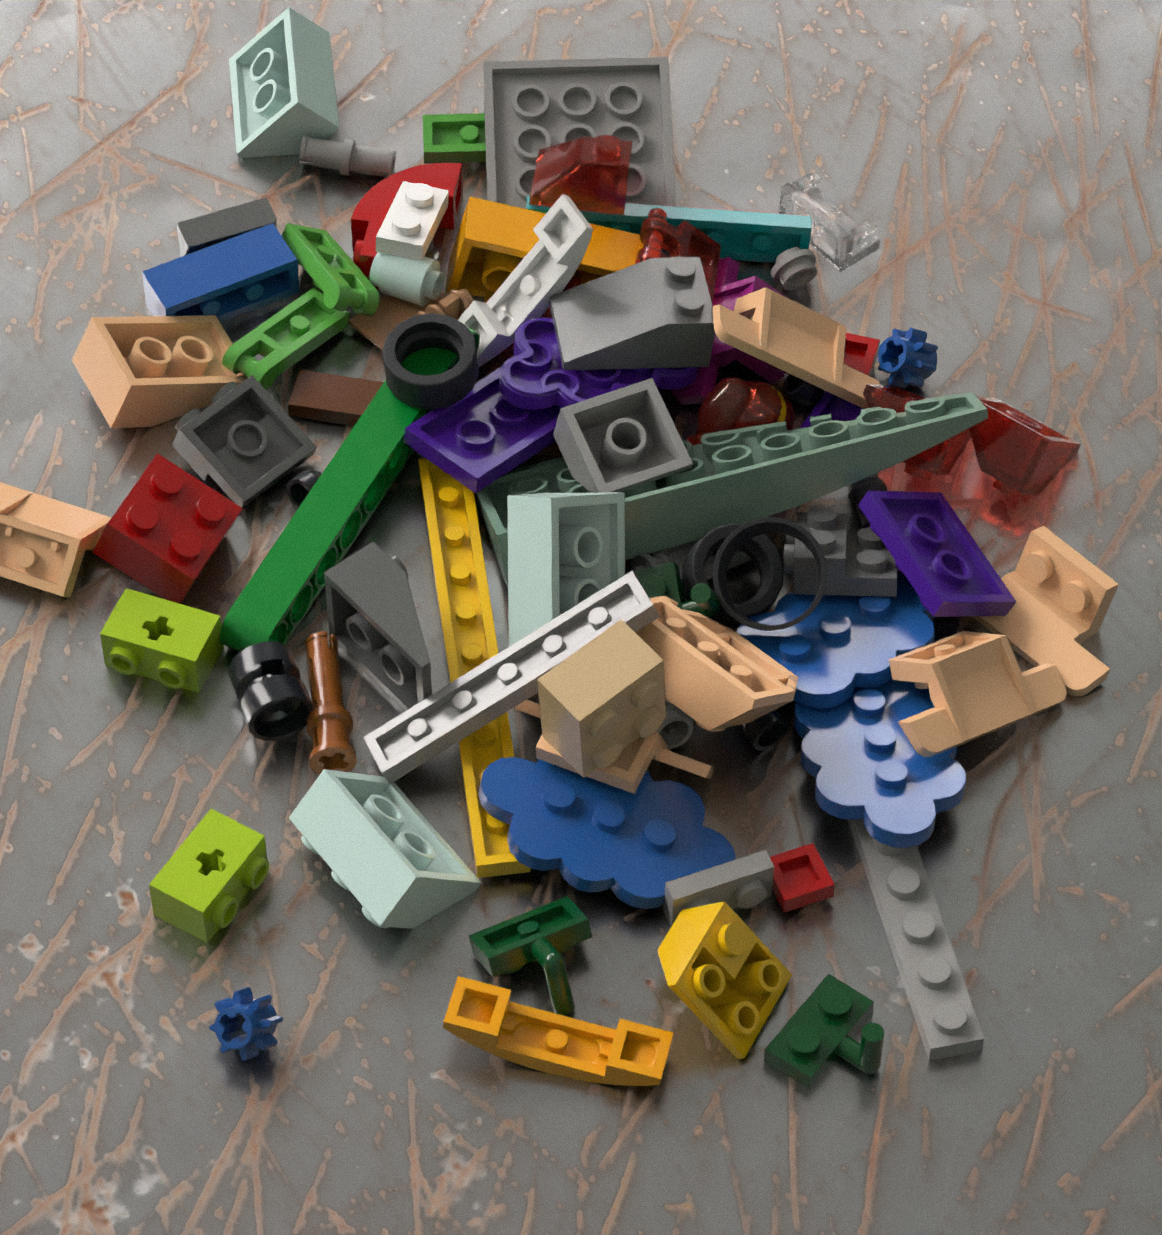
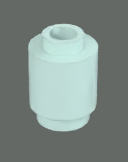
(407, 278)

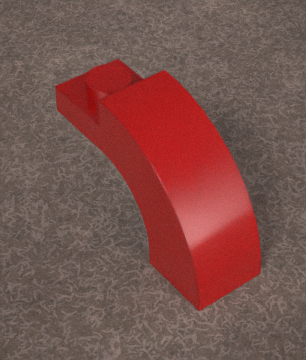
(377, 201)

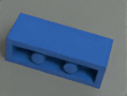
(224, 277)

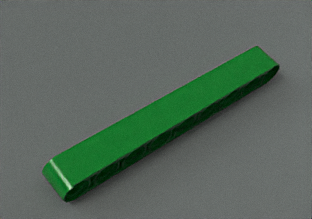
(330, 514)

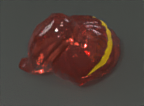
(741, 405)

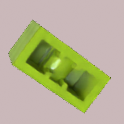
(161, 640)
(209, 876)

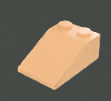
(153, 366)

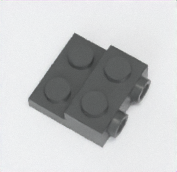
(242, 441)
(854, 559)

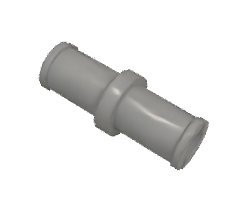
(347, 157)

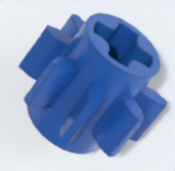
(907, 357)
(246, 1023)

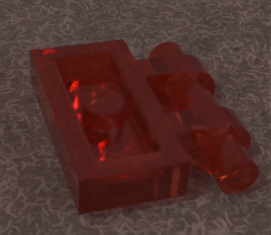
(679, 241)

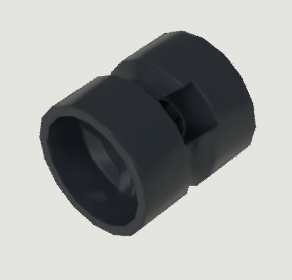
(270, 690)

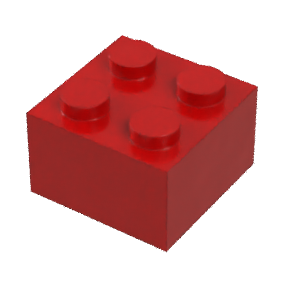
(167, 529)

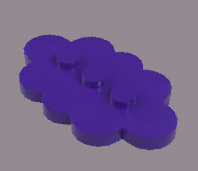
(537, 378)

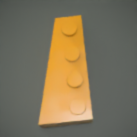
(499, 236)

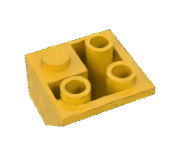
(722, 973)

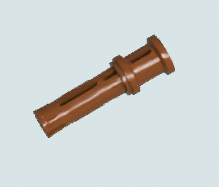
(329, 721)

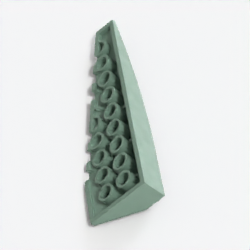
(747, 472)

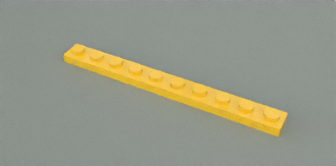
(468, 642)

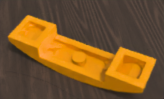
(554, 1042)

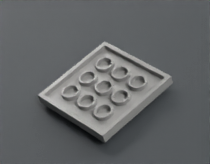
(565, 99)

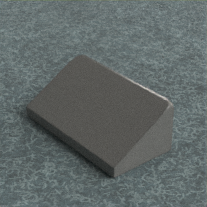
(223, 225)

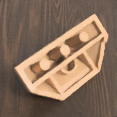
(713, 669)

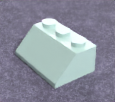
(283, 88)
(560, 553)
(381, 849)

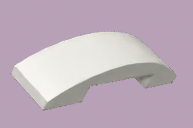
(541, 274)

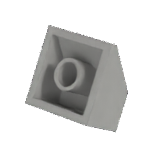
(620, 439)

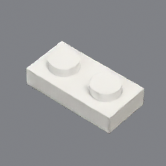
(412, 221)

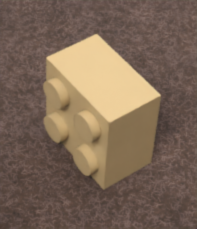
(602, 699)

